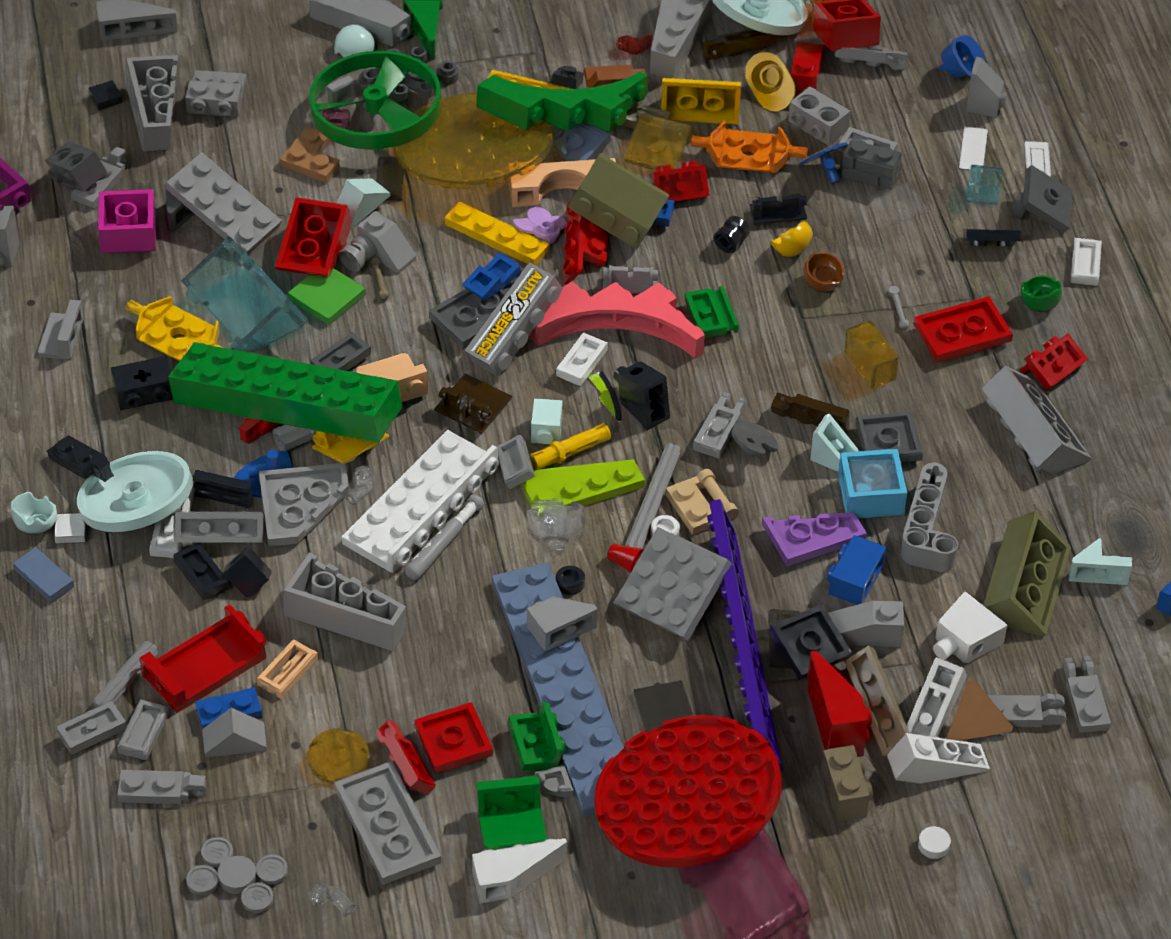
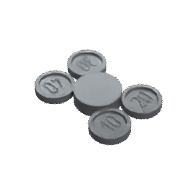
(237, 875)

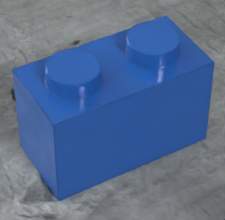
(856, 570)

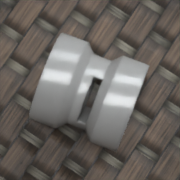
(356, 254)

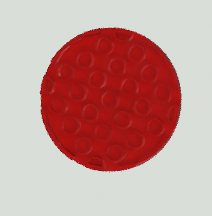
(688, 791)

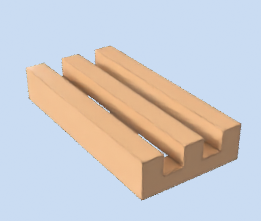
(288, 673)

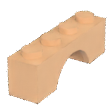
(546, 177)

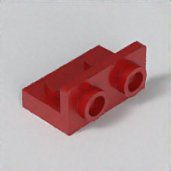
(683, 182)
(1056, 361)

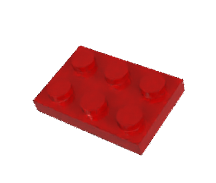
(962, 329)

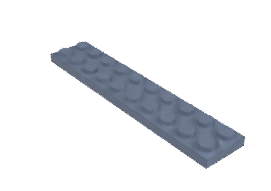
(563, 680)

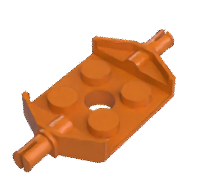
(769, 150)

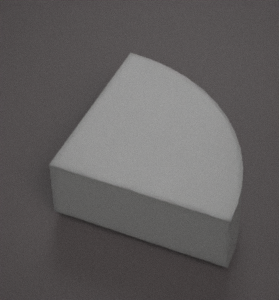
(555, 781)

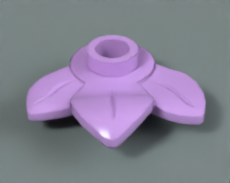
(541, 224)

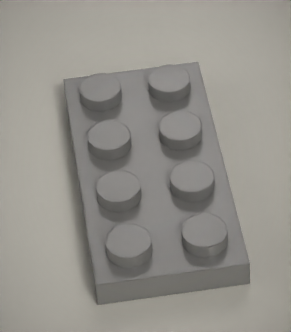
(222, 203)
(387, 822)

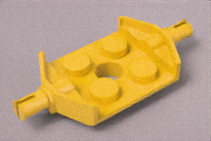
(163, 320)

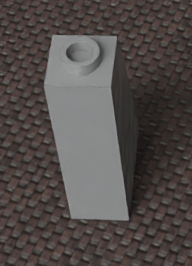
(379, 17)

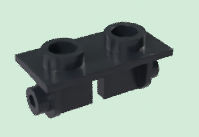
(770, 210)

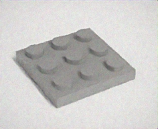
(672, 583)

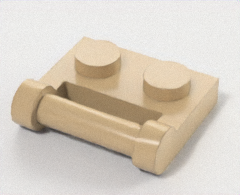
(691, 503)

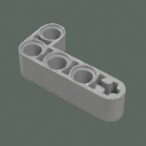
(920, 542)

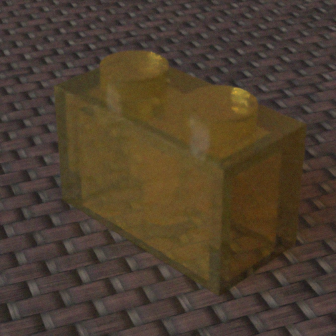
(871, 354)

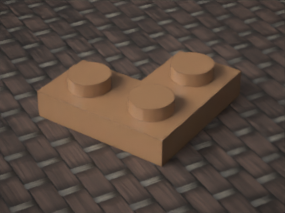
(307, 158)

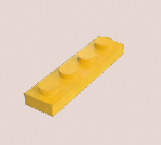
(496, 234)

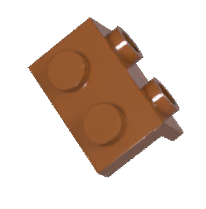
(605, 75)

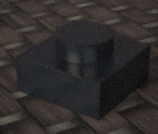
(567, 77)

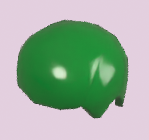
(1041, 293)

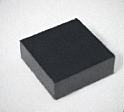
(105, 95)

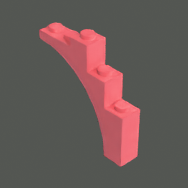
(616, 308)

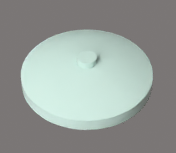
(767, 16)
(139, 494)

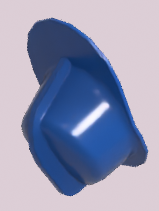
(960, 56)

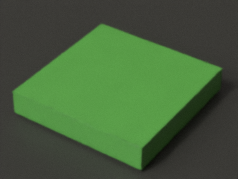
(326, 296)

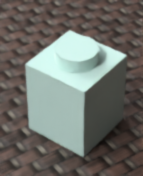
(546, 421)

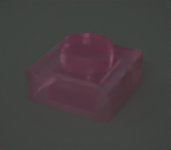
(338, 117)

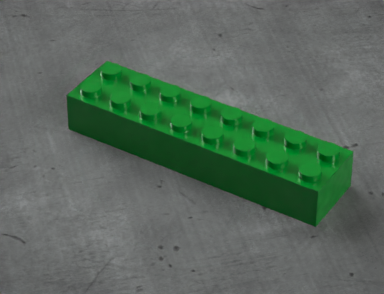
(286, 392)

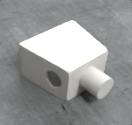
(968, 630)

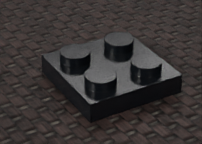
(806, 633)

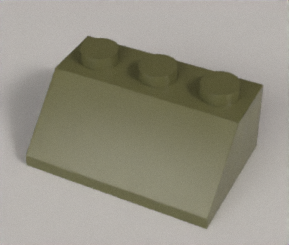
(618, 201)

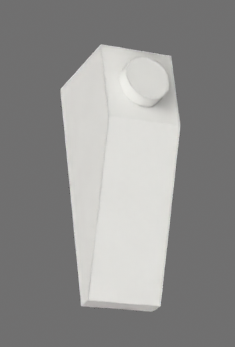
(936, 698)

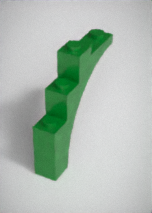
(564, 108)

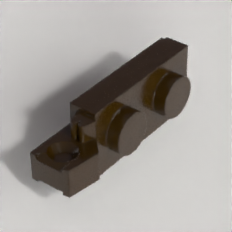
(736, 42)
(809, 410)

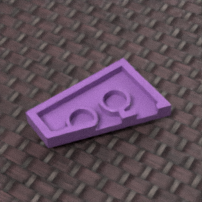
(811, 537)

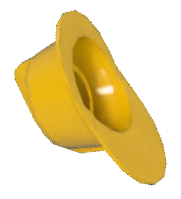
(770, 81)

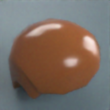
(823, 271)

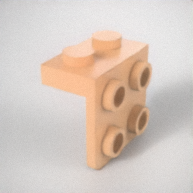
(411, 378)

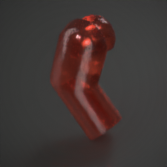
(634, 45)

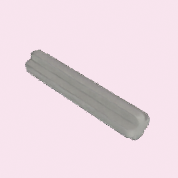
(124, 676)

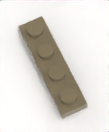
(876, 693)

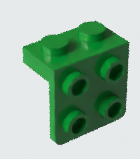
(510, 812)

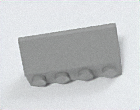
(1034, 422)

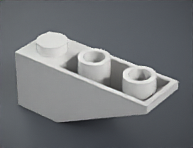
(933, 759)
(510, 870)

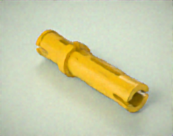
(559, 451)

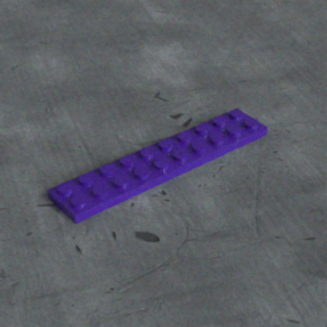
(744, 634)

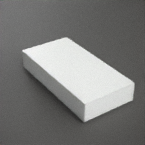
(1086, 261)

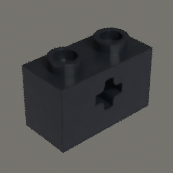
(142, 383)

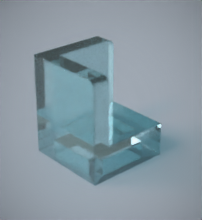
(984, 184)

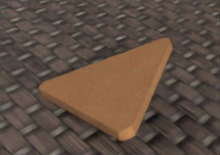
(976, 715)

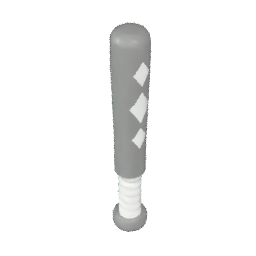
(436, 546)

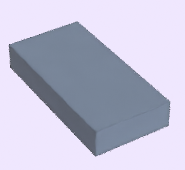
(43, 574)

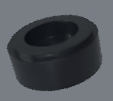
(570, 580)

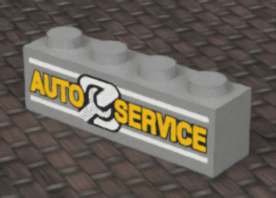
(514, 319)

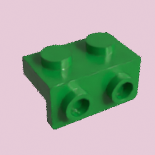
(536, 739)

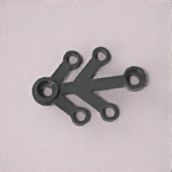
(446, 73)

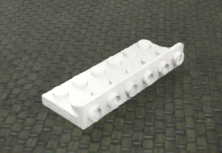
(420, 501)

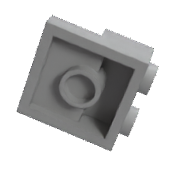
(216, 93)

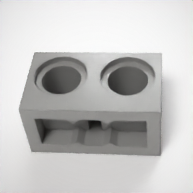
(819, 116)

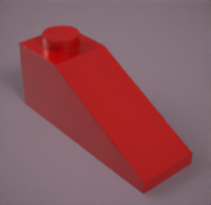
(806, 66)

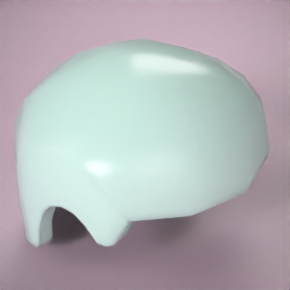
(353, 40)
(33, 514)

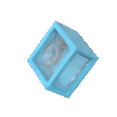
(872, 483)

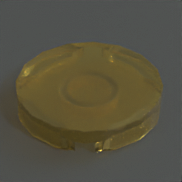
(337, 755)

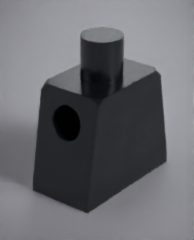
(643, 393)

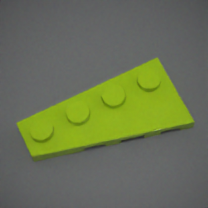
(583, 482)

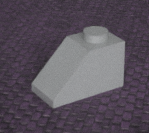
(985, 90)
(388, 240)
(560, 620)

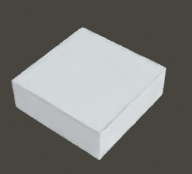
(69, 528)

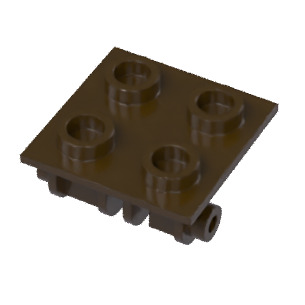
(472, 402)

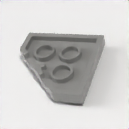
(299, 499)

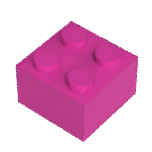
(127, 221)

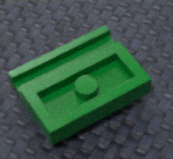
(711, 311)

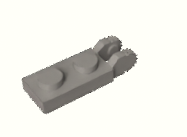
(718, 426)
(1086, 697)
(1027, 709)

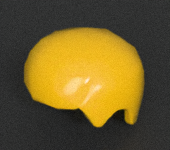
(794, 240)

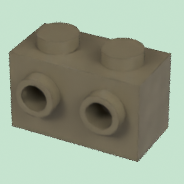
(845, 783)

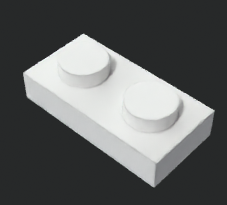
(581, 359)

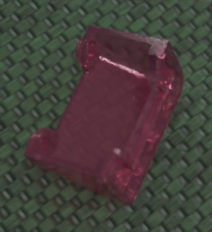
(753, 892)

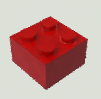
(846, 24)

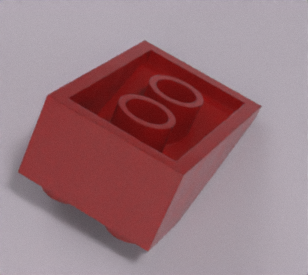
(314, 237)
(837, 707)

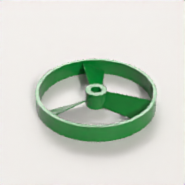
(393, 70)

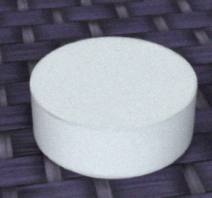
(665, 522)
(934, 842)

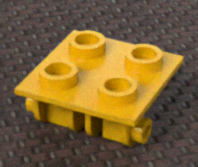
(340, 447)

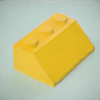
(701, 100)

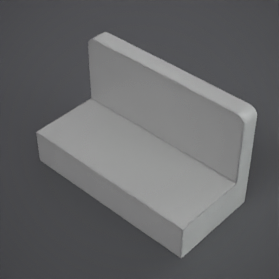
(62, 332)

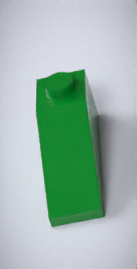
(425, 22)

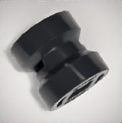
(731, 234)

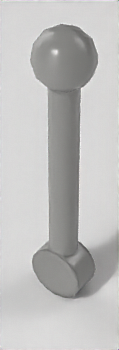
(894, 292)

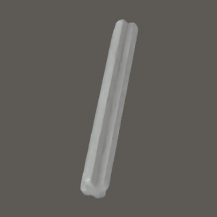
(653, 496)

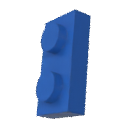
(243, 701)

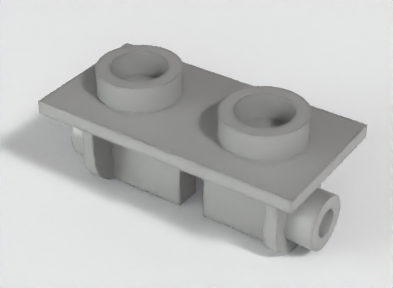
(634, 281)

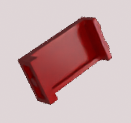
(205, 660)

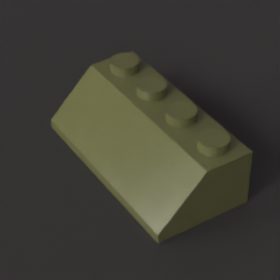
(1027, 574)

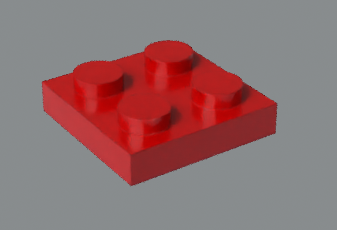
(453, 737)

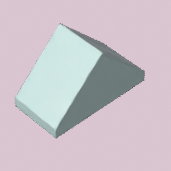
(362, 197)
(829, 442)

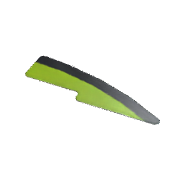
(608, 395)

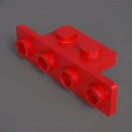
(583, 242)

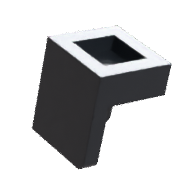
(247, 572)

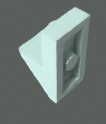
(1095, 568)

